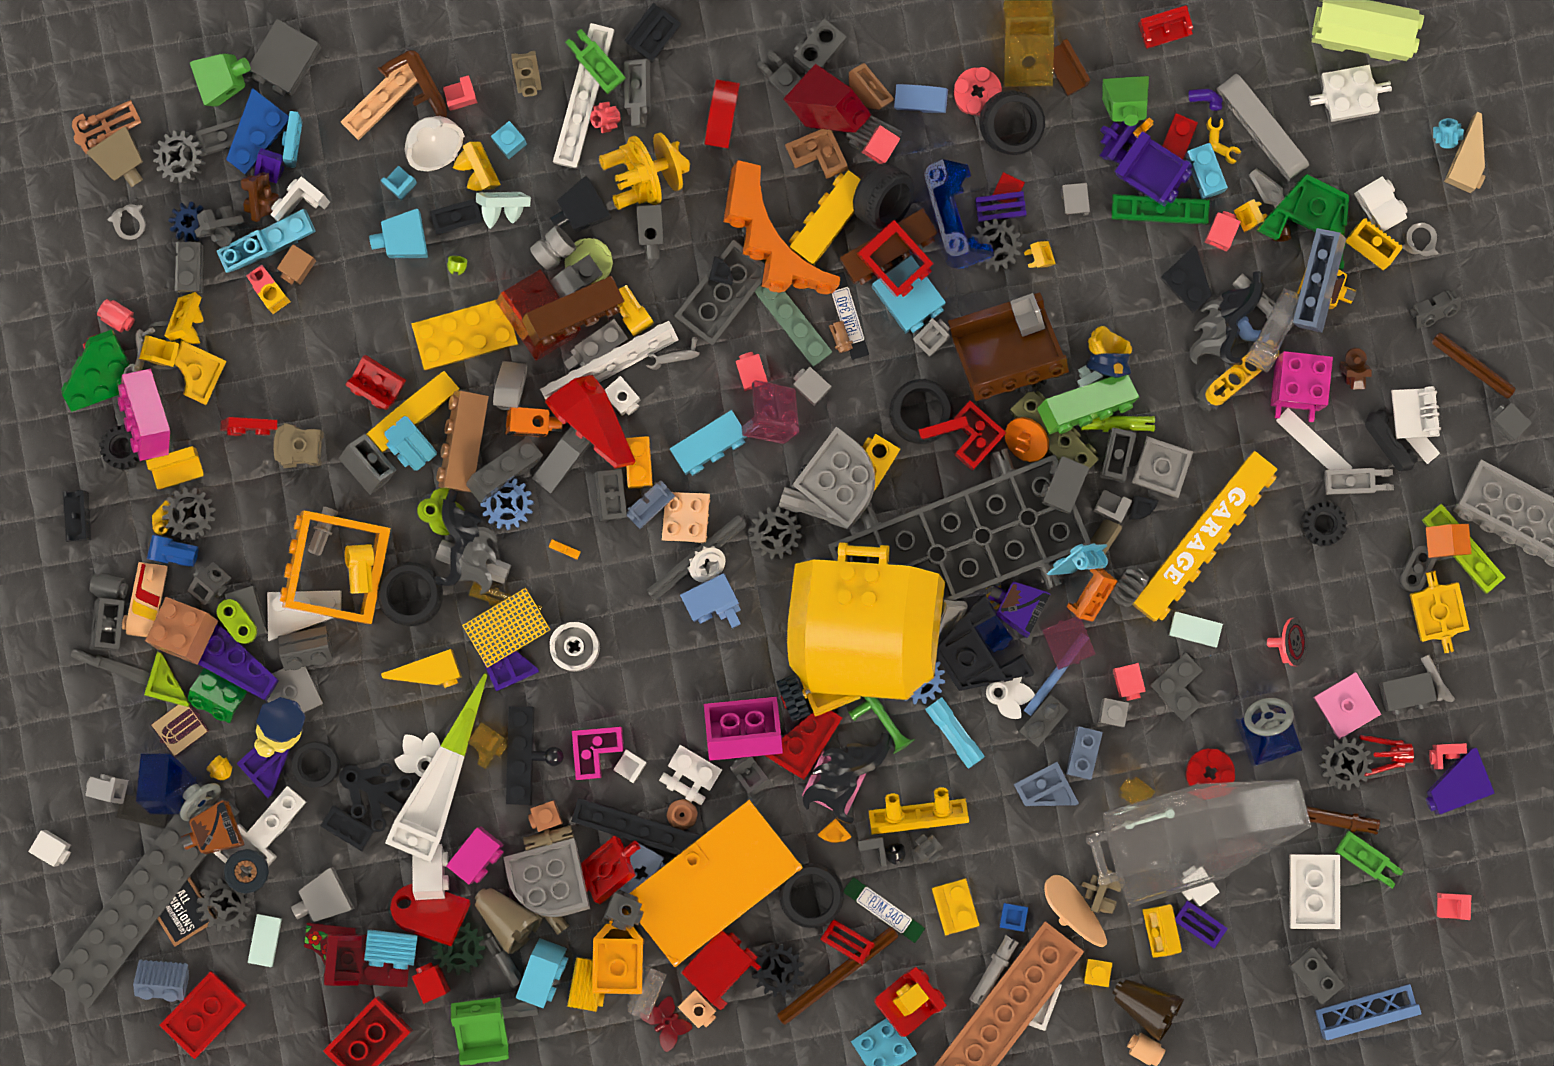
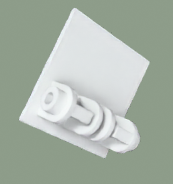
(1415, 413)

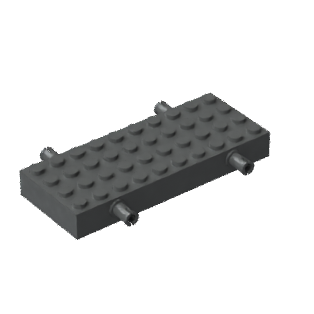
(979, 532)

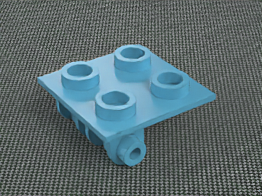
(1081, 558)
(883, 1046)

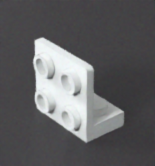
(296, 192)

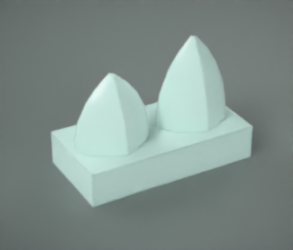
(494, 201)

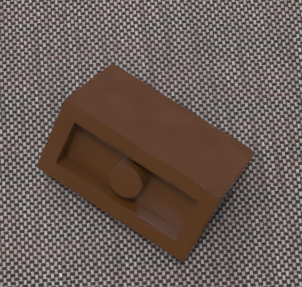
(1069, 69)

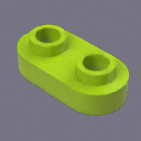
(236, 621)

